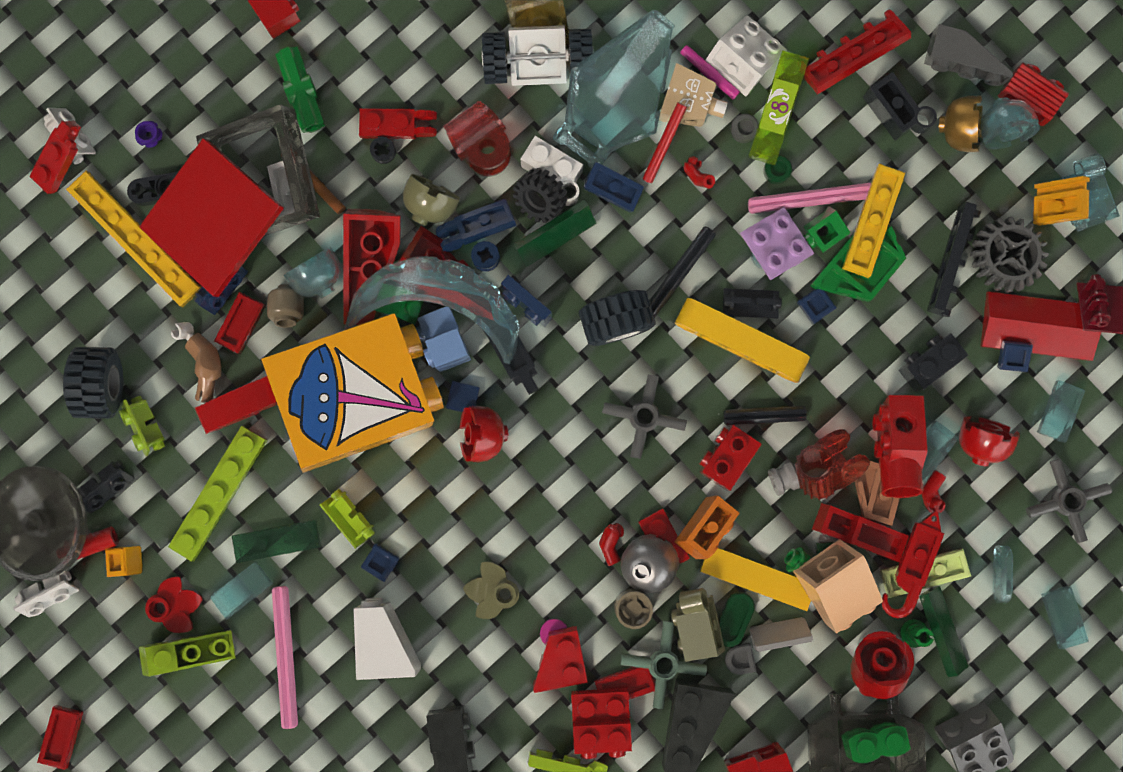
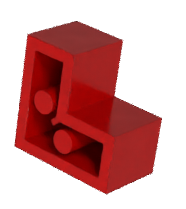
(763, 759)

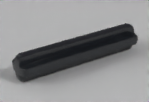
(764, 415)

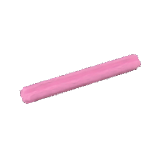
(808, 198)
(284, 657)

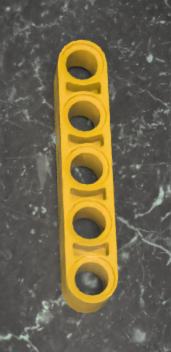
(742, 340)

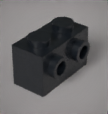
(933, 362)

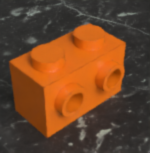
(707, 527)

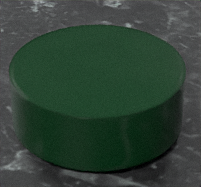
(780, 172)

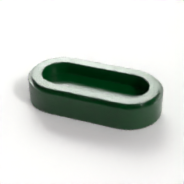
(735, 618)

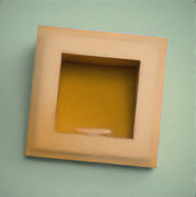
(123, 561)

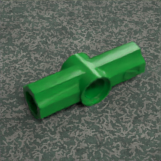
(300, 89)

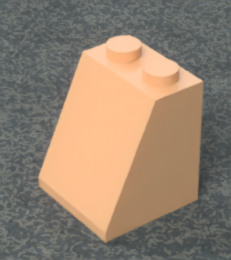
(839, 585)

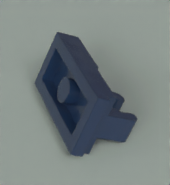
(613, 187)

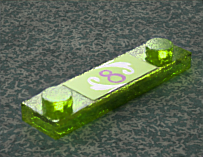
(778, 107)

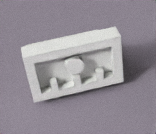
(745, 54)

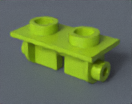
(136, 416)
(349, 522)

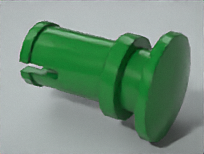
(916, 634)

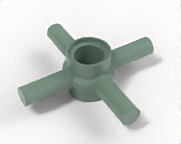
(662, 677)

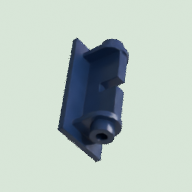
(213, 304)

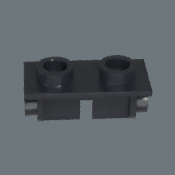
(751, 303)
(113, 481)

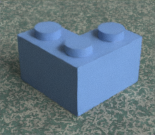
(443, 340)

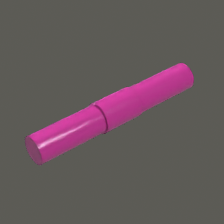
(709, 72)

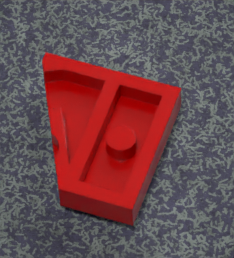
(561, 662)

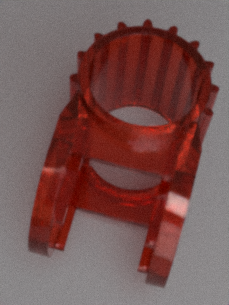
(476, 130)
(827, 455)

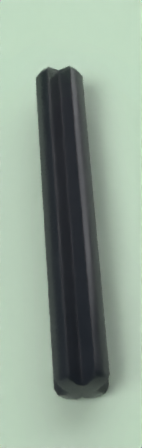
(681, 269)

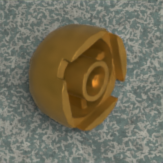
(963, 123)

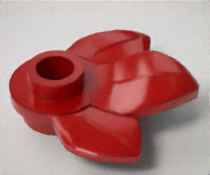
(177, 605)

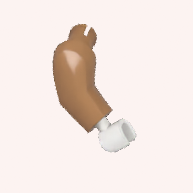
(206, 357)

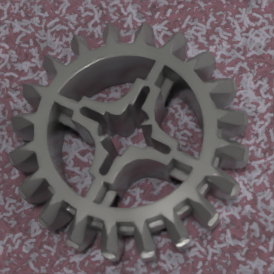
(1029, 240)

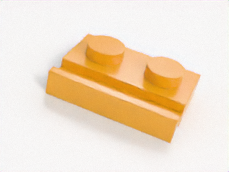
(1061, 201)

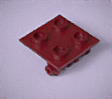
(1101, 306)

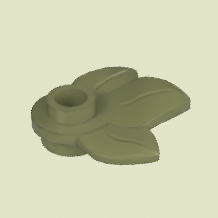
(487, 590)

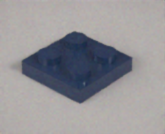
(533, 309)

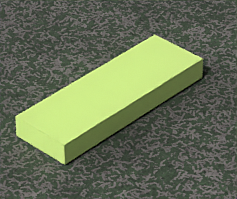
(945, 569)

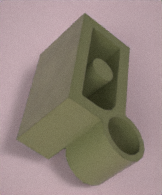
(697, 625)

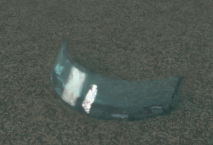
(444, 284)

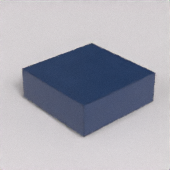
(816, 305)
(1015, 356)
(462, 396)
(380, 562)

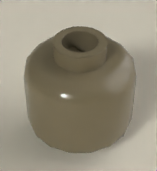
(285, 306)

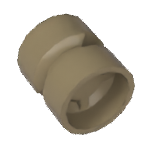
(633, 609)

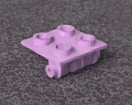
(777, 243)

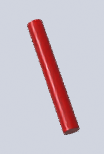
(664, 142)

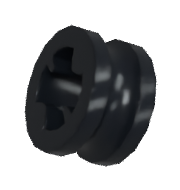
(382, 141)

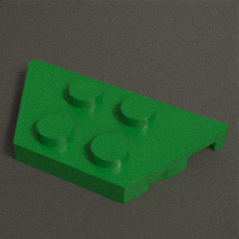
(848, 284)

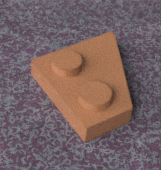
(872, 503)

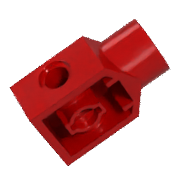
(901, 445)

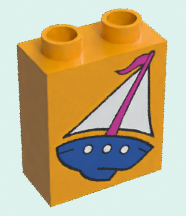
(352, 391)

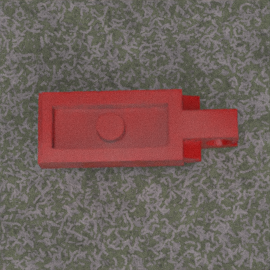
(56, 157)

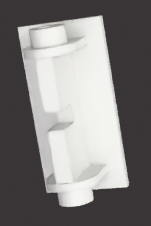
(82, 141)
(34, 600)

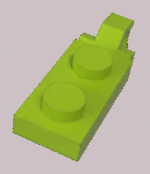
(543, 760)

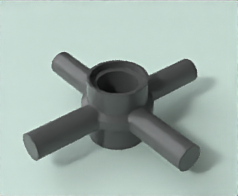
(631, 414)
(1079, 500)

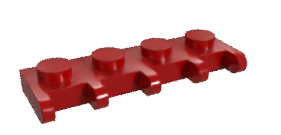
(856, 52)

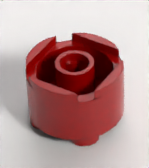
(882, 665)

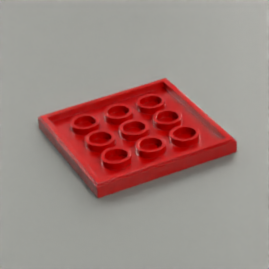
(211, 217)

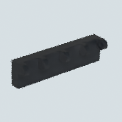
(952, 259)

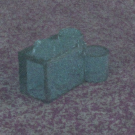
(1101, 203)

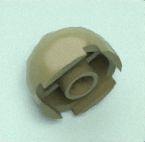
(428, 200)

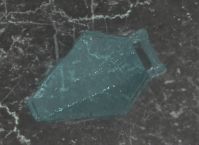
(618, 90)

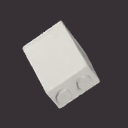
(381, 643)

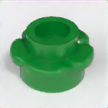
(795, 559)

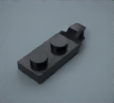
(521, 367)

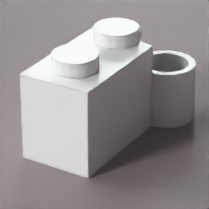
(545, 156)

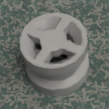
(783, 479)

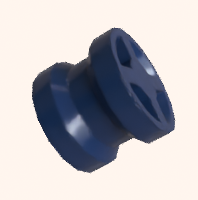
(485, 261)

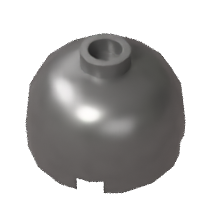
(649, 564)

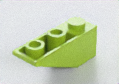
(186, 653)

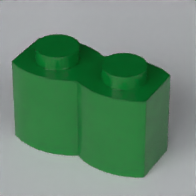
(882, 739)

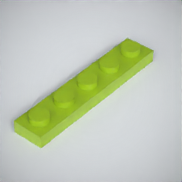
(217, 493)

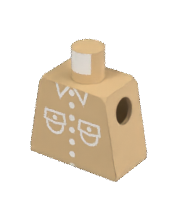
(695, 93)

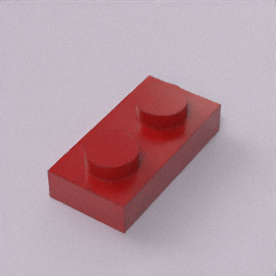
(660, 525)

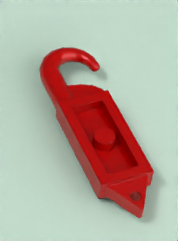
(916, 563)

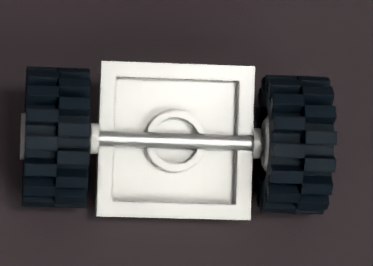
(535, 54)

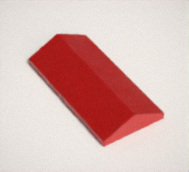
(1047, 324)

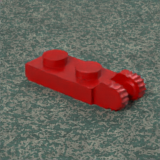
(395, 123)

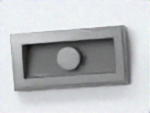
(780, 634)

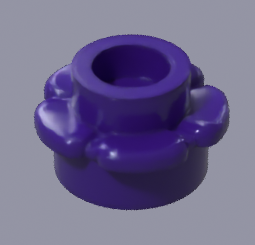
(145, 127)

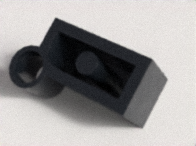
(897, 108)

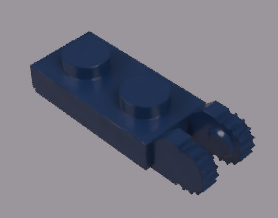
(476, 225)

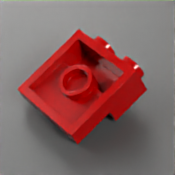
(601, 722)

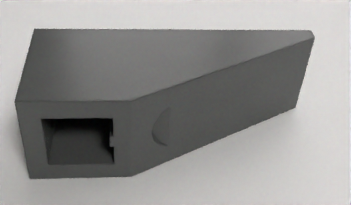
(961, 53)

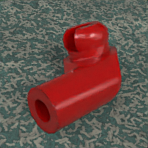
(700, 179)
(931, 494)
(608, 542)

